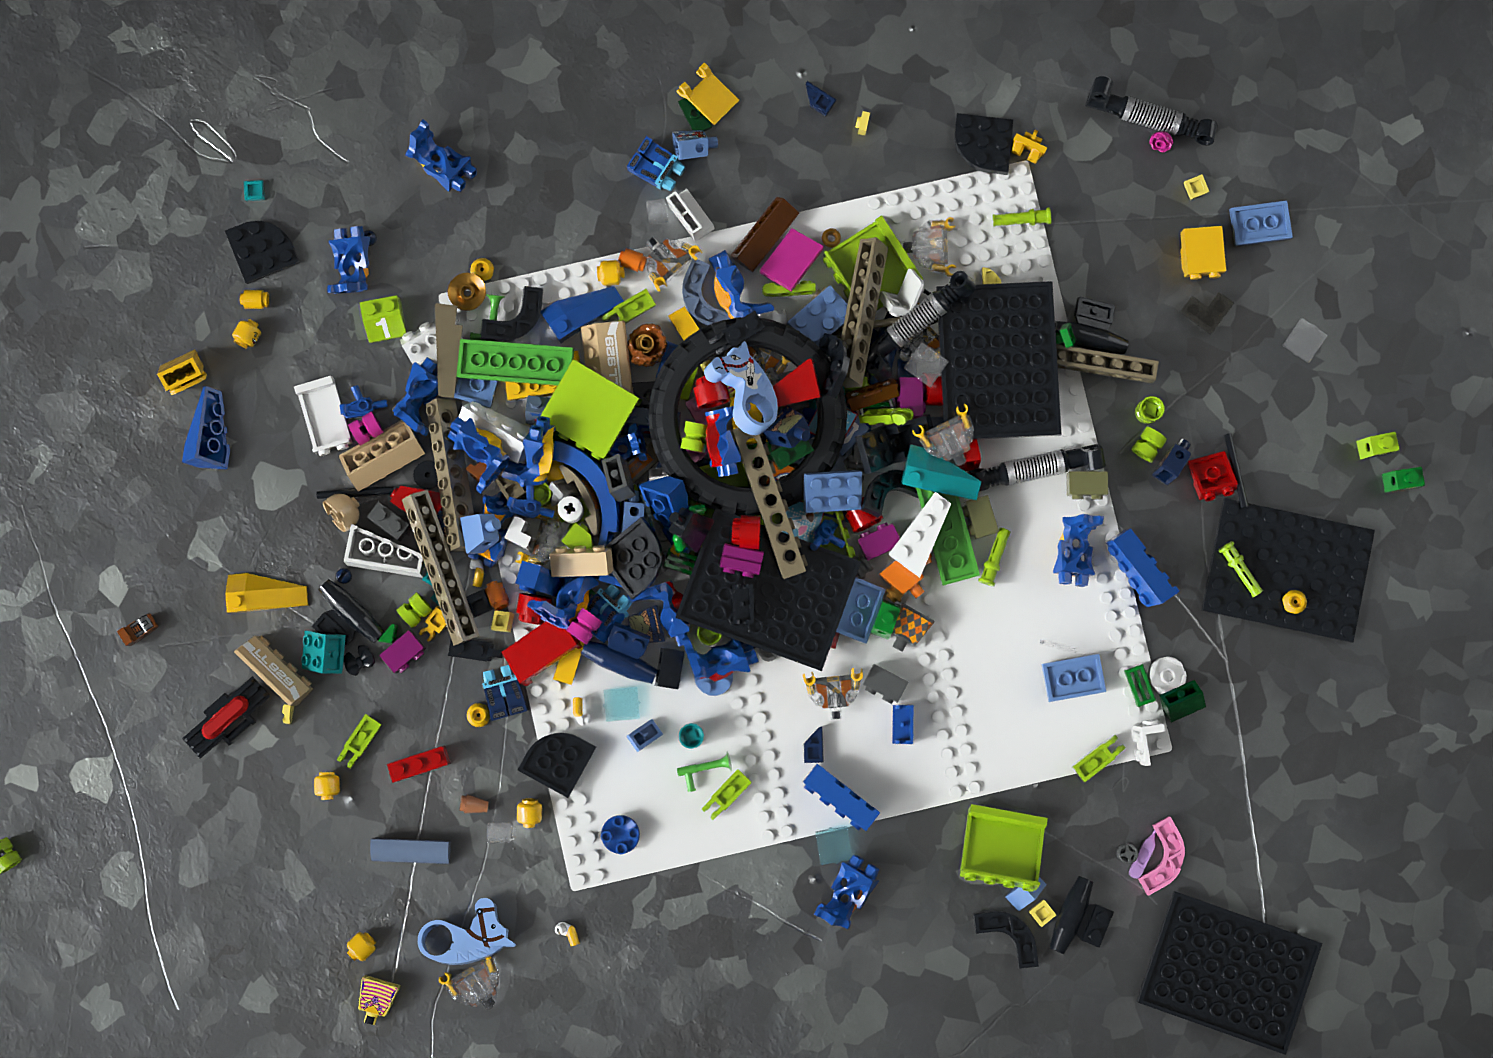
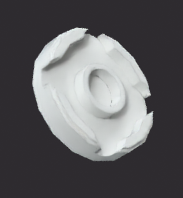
(1166, 674)

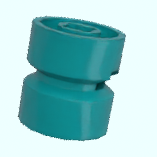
(691, 735)

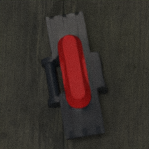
(223, 713)

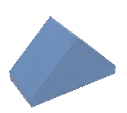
(644, 735)
(1021, 898)

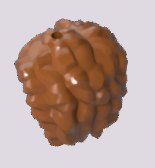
(659, 348)

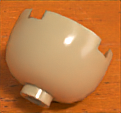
(343, 510)

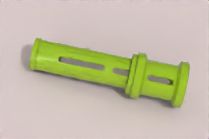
(1031, 217)
(992, 565)
(1254, 589)

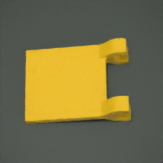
(709, 96)

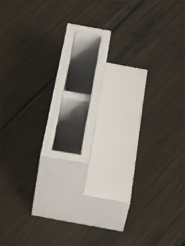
(690, 214)
(517, 534)

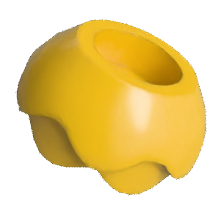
(484, 263)
(1288, 601)
(484, 715)

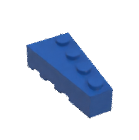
(1140, 569)
(539, 579)
(841, 797)

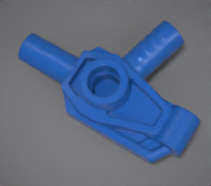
(361, 405)
(528, 508)
(824, 535)

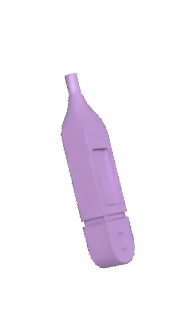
(1144, 854)

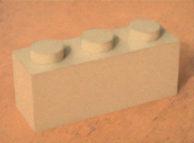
(581, 561)

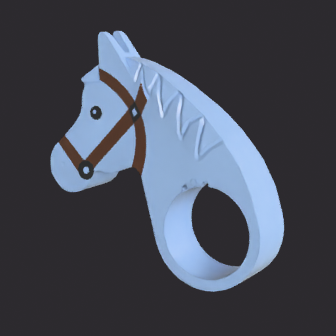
(472, 945)

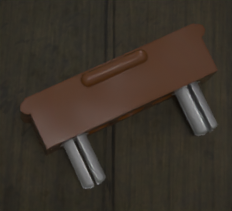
(872, 395)

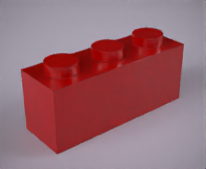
(418, 764)

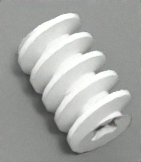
(566, 503)

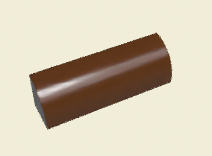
(764, 234)

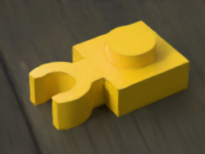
(435, 623)

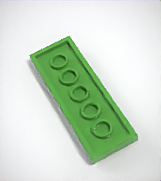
(513, 362)
(953, 544)

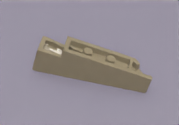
(447, 345)

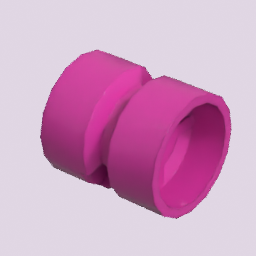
(372, 425)
(584, 626)

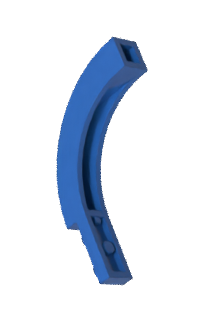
(594, 473)

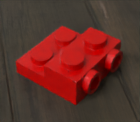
(1212, 476)

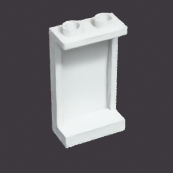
(322, 415)

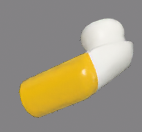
(479, 572)
(578, 711)
(569, 931)

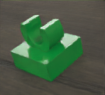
(1066, 335)

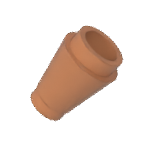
(472, 804)

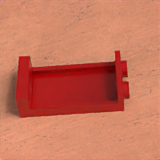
(539, 651)

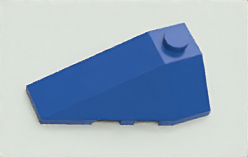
(572, 313)
(206, 438)
(665, 497)

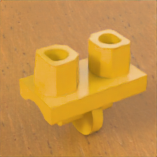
(1027, 142)

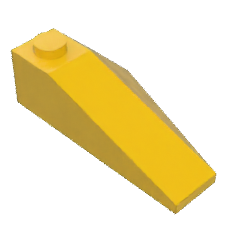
(256, 593)

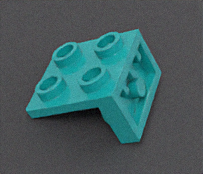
(323, 652)

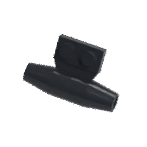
(1091, 328)
(346, 615)
(1080, 918)

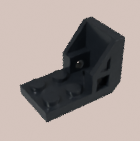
(890, 443)

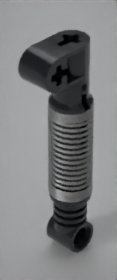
(1147, 115)
(911, 323)
(1059, 461)

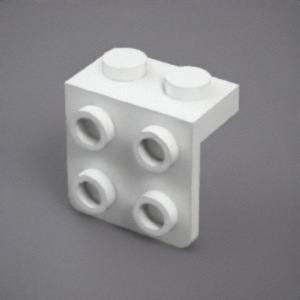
(907, 297)
(421, 343)
(1139, 737)

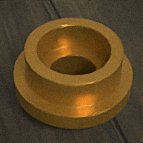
(833, 232)
(649, 343)
(893, 594)

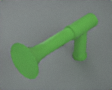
(494, 300)
(689, 770)

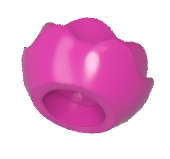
(1161, 141)

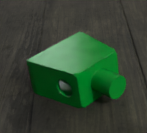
(1404, 479)
(886, 619)

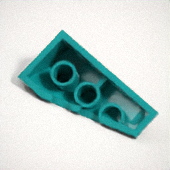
(938, 475)

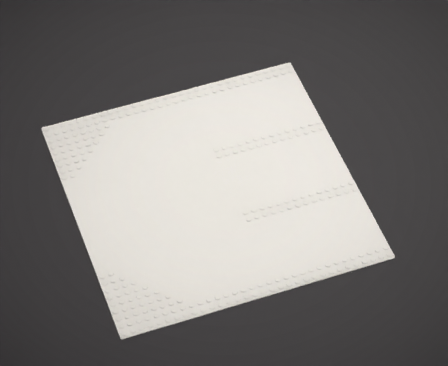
(971, 677)

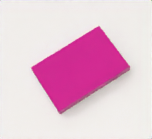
(791, 259)

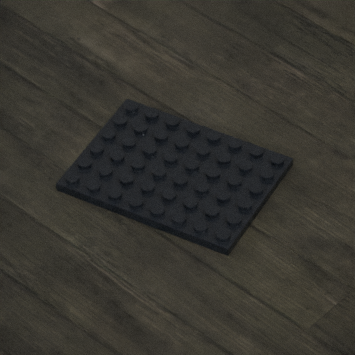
(1002, 360)
(1287, 554)
(791, 614)
(1229, 972)

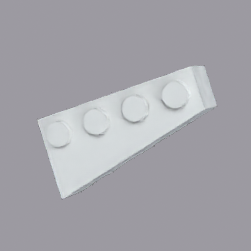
(506, 429)
(919, 538)
(378, 553)

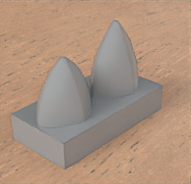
(562, 489)

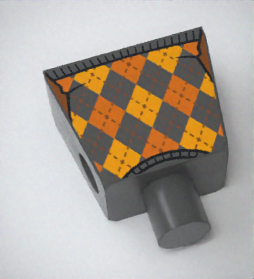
(910, 627)

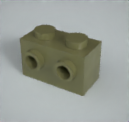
(1087, 484)
(980, 517)

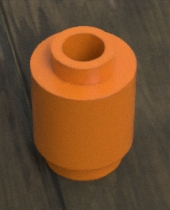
(632, 260)
(497, 595)

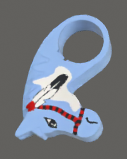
(751, 385)

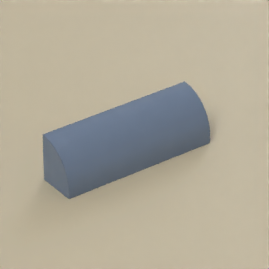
(410, 850)

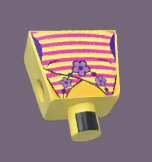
(376, 997)

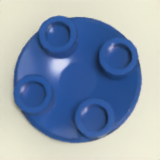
(620, 834)

